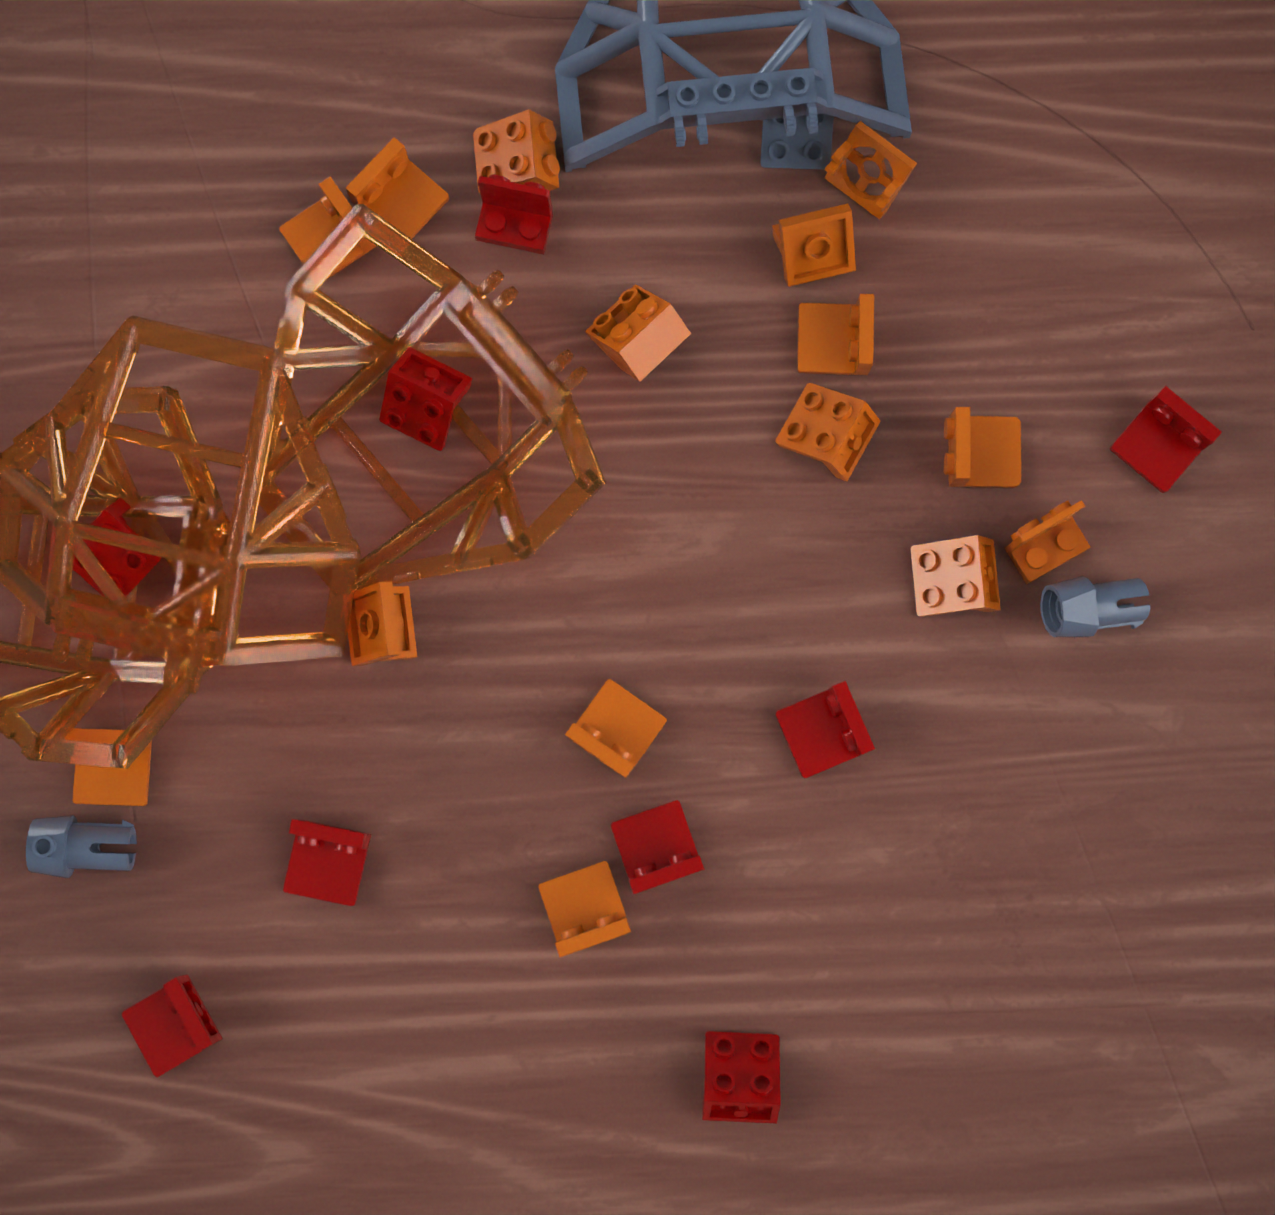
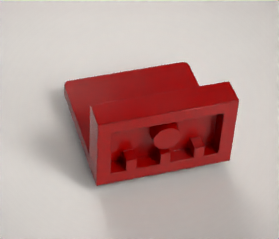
(514, 214)
(422, 397)
(1164, 439)
(123, 565)
(824, 730)
(656, 846)
(326, 862)
(171, 1025)
(741, 1077)

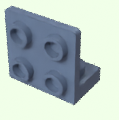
(799, 150)

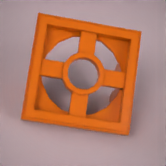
(900, 163)

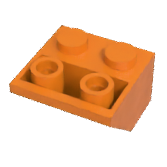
(638, 331)

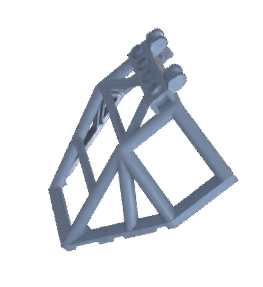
(733, 97)

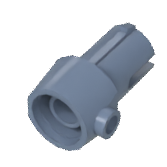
(1082, 608)
(61, 845)

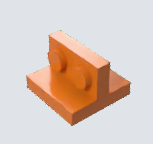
(816, 244)
(381, 625)

